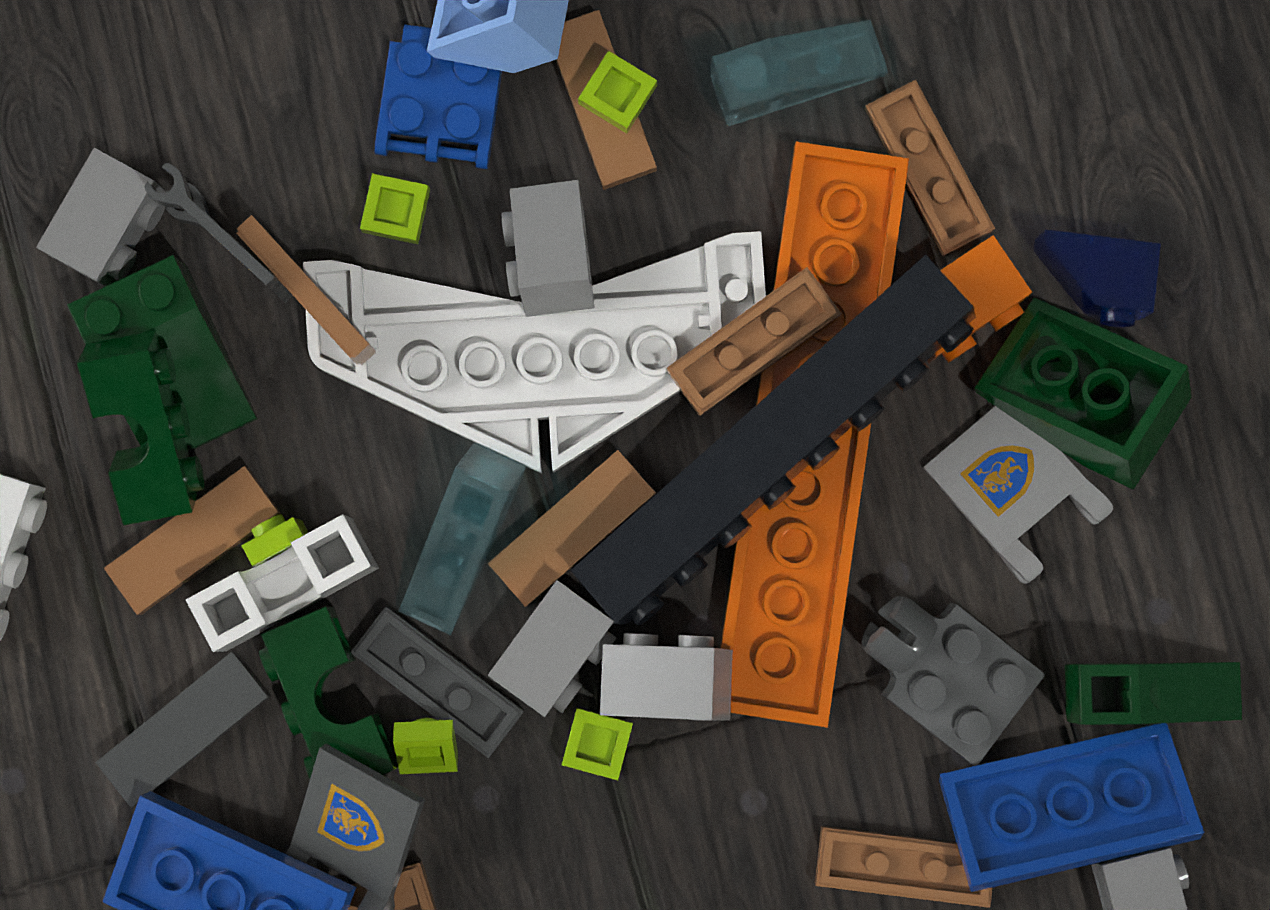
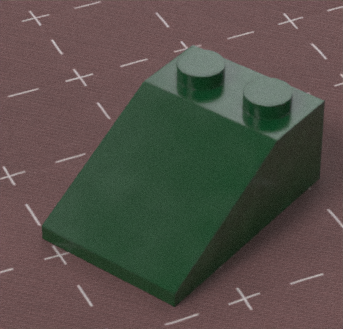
(169, 302)
(1087, 391)

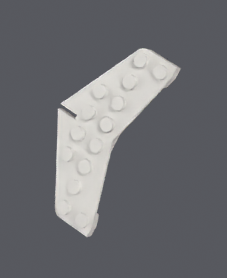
(495, 372)

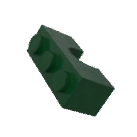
(134, 380)
(302, 659)

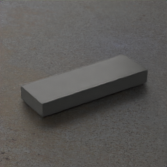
(437, 681)
(183, 728)

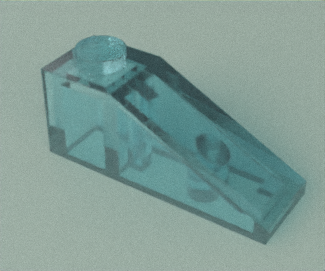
(794, 69)
(461, 537)

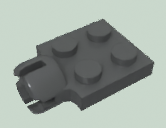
(951, 674)

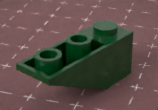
(1152, 692)

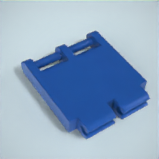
(436, 102)

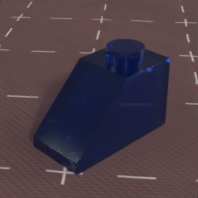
(1103, 273)

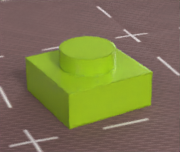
(617, 92)
(395, 208)
(273, 538)
(597, 743)
(425, 746)

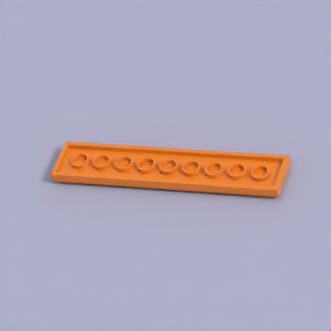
(798, 556)

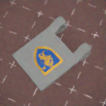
(1009, 481)

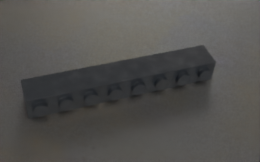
(775, 443)

